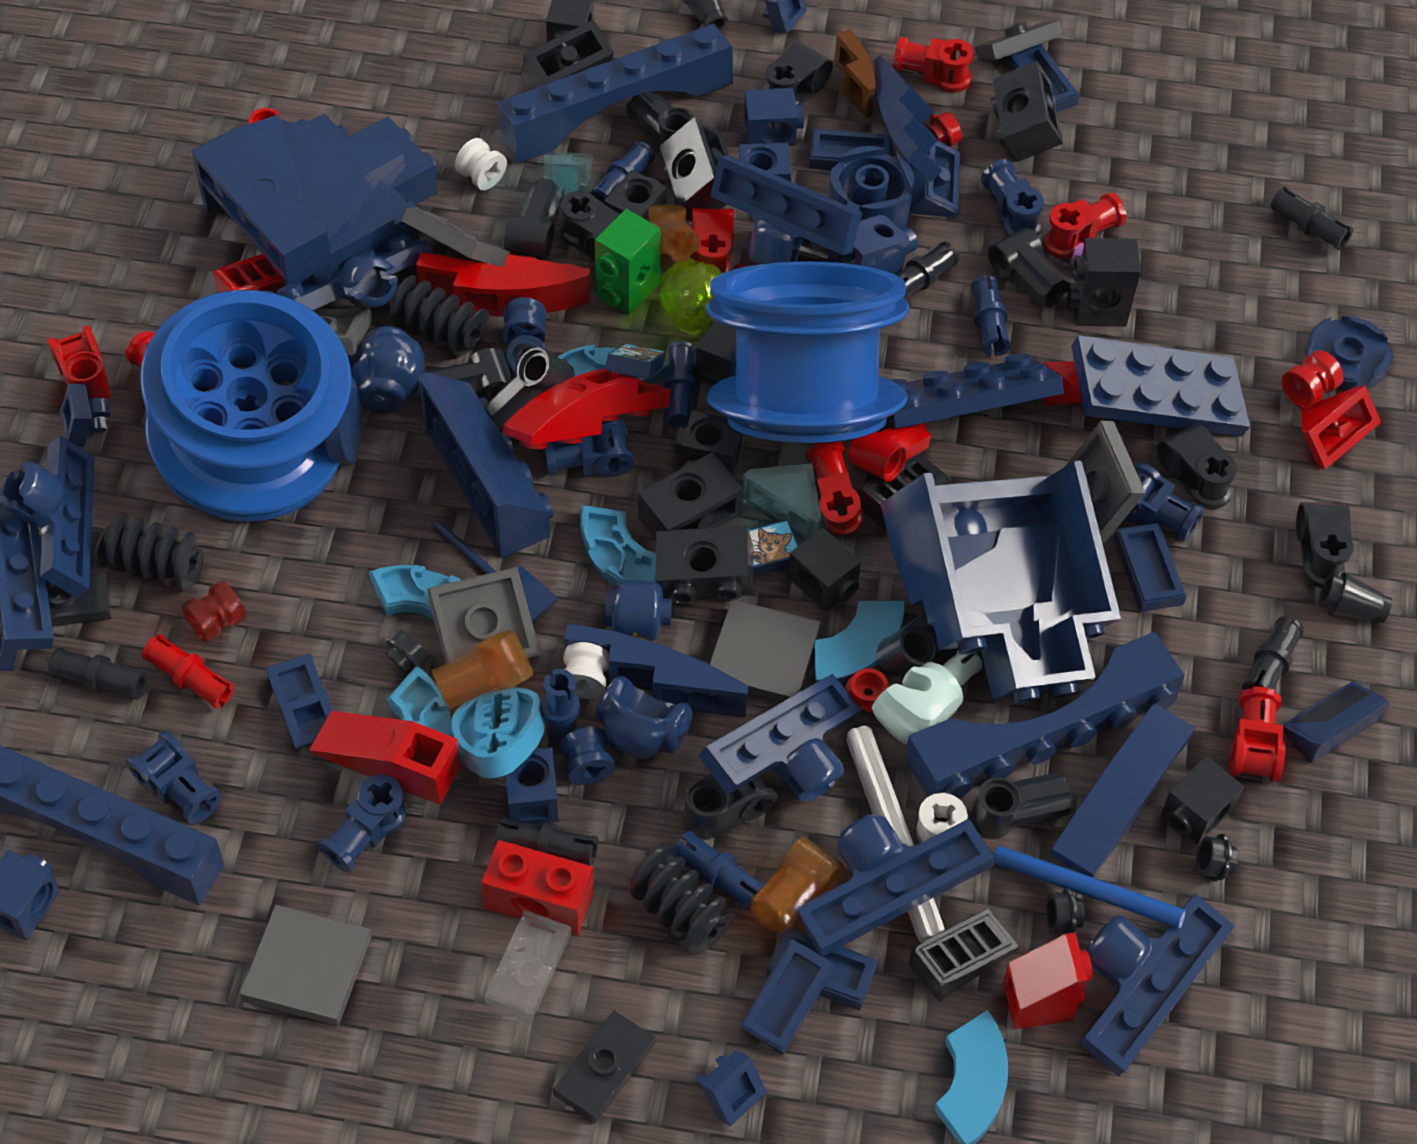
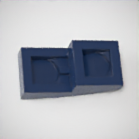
(300, 698)

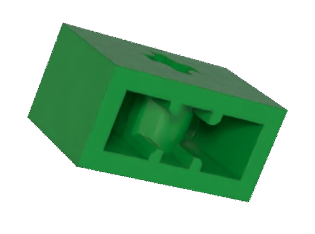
(627, 261)

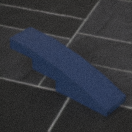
(904, 117)
(666, 671)
(1122, 791)

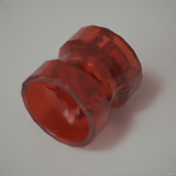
(214, 611)

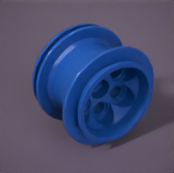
(807, 349)
(228, 444)

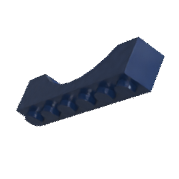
(546, 115)
(965, 753)
(143, 840)

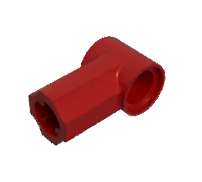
(887, 450)

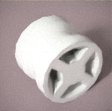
(480, 164)
(587, 665)
(939, 806)

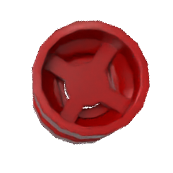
(1316, 376)

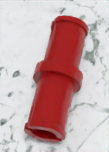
(188, 671)

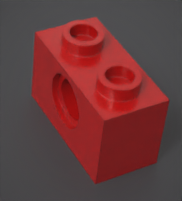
(539, 884)

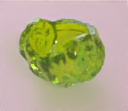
(686, 294)

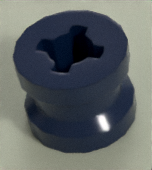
(524, 317)
(587, 755)

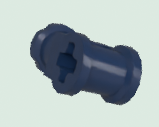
(1016, 198)
(593, 453)
(1162, 506)
(173, 775)
(365, 822)

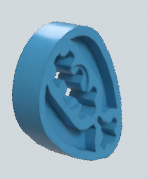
(500, 750)

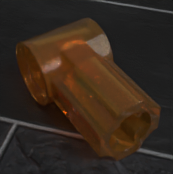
(677, 237)
(495, 664)
(802, 877)

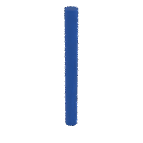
(1090, 887)

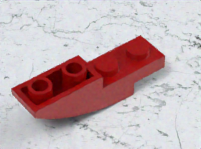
(494, 286)
(580, 405)

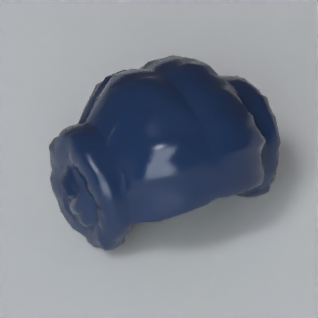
(387, 368)
(641, 722)

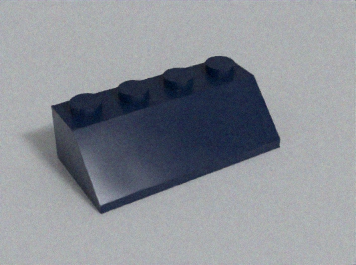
(484, 464)

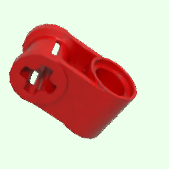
(715, 236)
(81, 362)

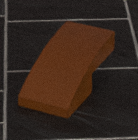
(858, 72)

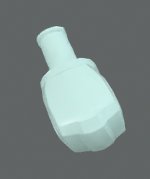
(927, 696)

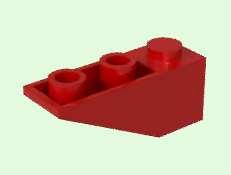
(409, 752)

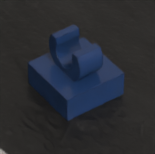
(784, 13)
(83, 415)
(732, 1086)

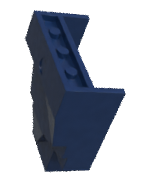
(313, 190)
(1008, 575)

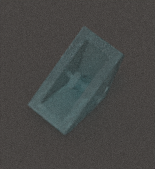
(569, 170)
(785, 494)

